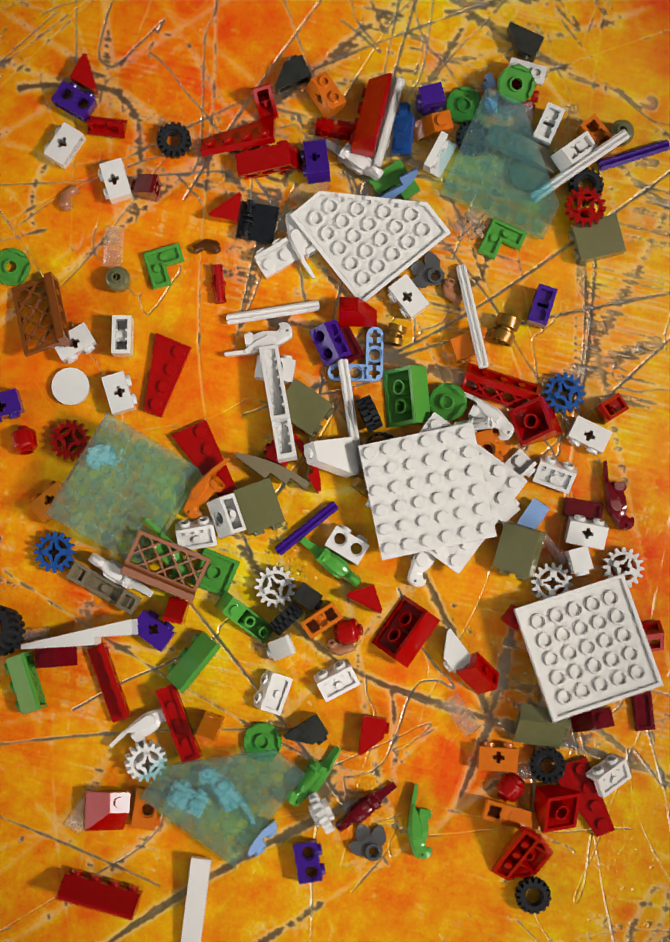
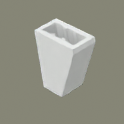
(333, 456)

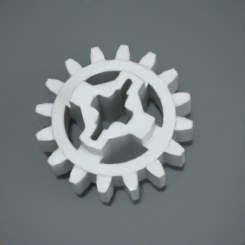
(628, 557)
(551, 574)
(280, 598)
(137, 758)
(321, 812)

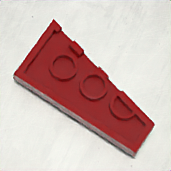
(242, 137)
(166, 367)
(204, 453)
(591, 805)

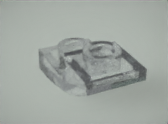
(306, 191)
(113, 246)
(461, 714)
(76, 817)

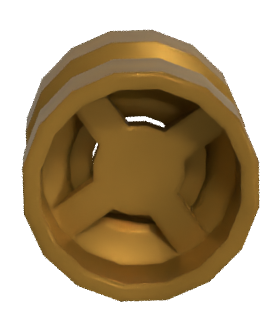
(395, 334)

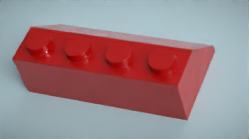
(371, 115)
(99, 894)

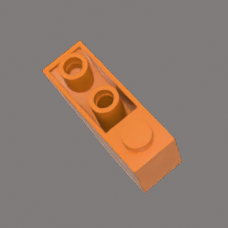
(209, 728)
(508, 814)

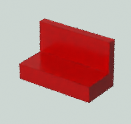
(479, 674)

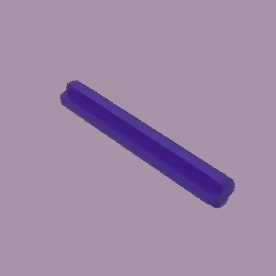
(633, 155)
(306, 528)

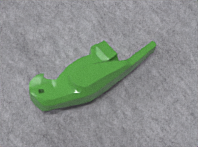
(162, 548)
(332, 562)
(314, 778)
(418, 828)

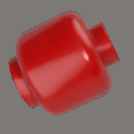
(24, 440)
(348, 631)
(510, 787)

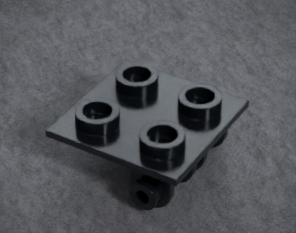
(257, 222)

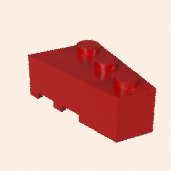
(268, 160)

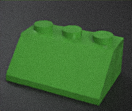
(406, 396)
(192, 661)
(25, 683)

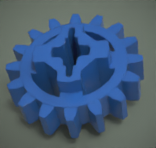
(567, 402)
(55, 560)

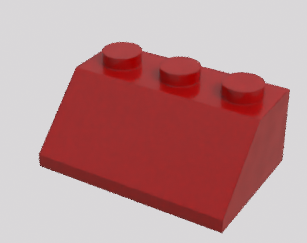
(405, 631)

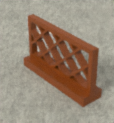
(57, 314)
(155, 577)

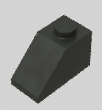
(524, 42)
(292, 74)
(308, 597)
(309, 731)

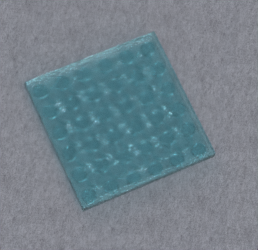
(121, 483)

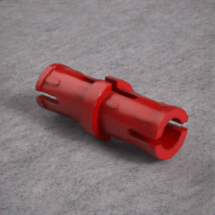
(218, 283)

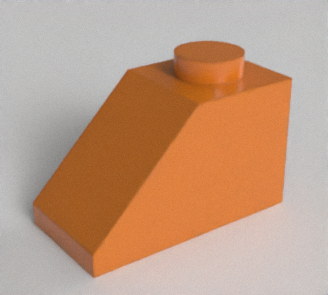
(432, 125)
(463, 347)

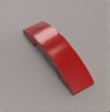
(315, 476)

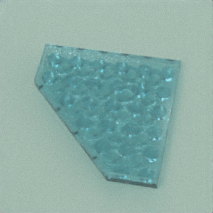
(503, 167)
(224, 797)

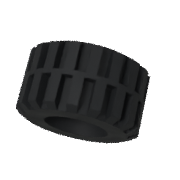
(11, 630)

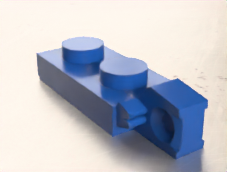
(403, 131)

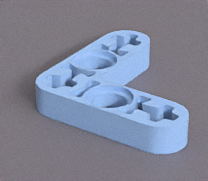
(365, 368)

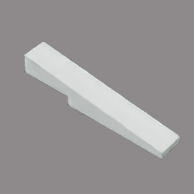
(278, 403)
(86, 637)
(196, 899)

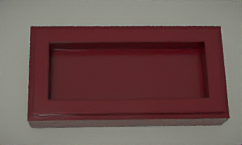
(352, 344)
(582, 507)
(643, 711)

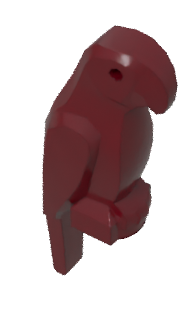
(616, 501)
(363, 807)

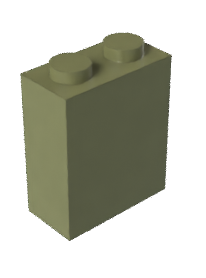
(598, 241)
(307, 408)
(259, 507)
(518, 550)
(536, 727)

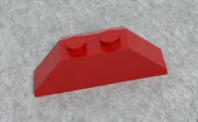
(522, 855)

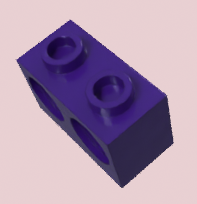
(72, 104)
(541, 306)
(330, 342)
(304, 861)

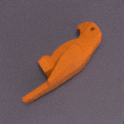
(203, 491)

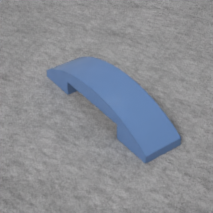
(406, 180)

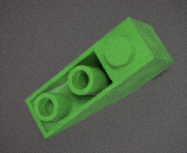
(244, 617)

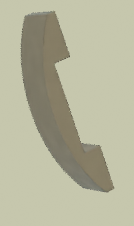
(103, 587)

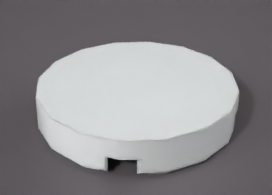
(70, 386)

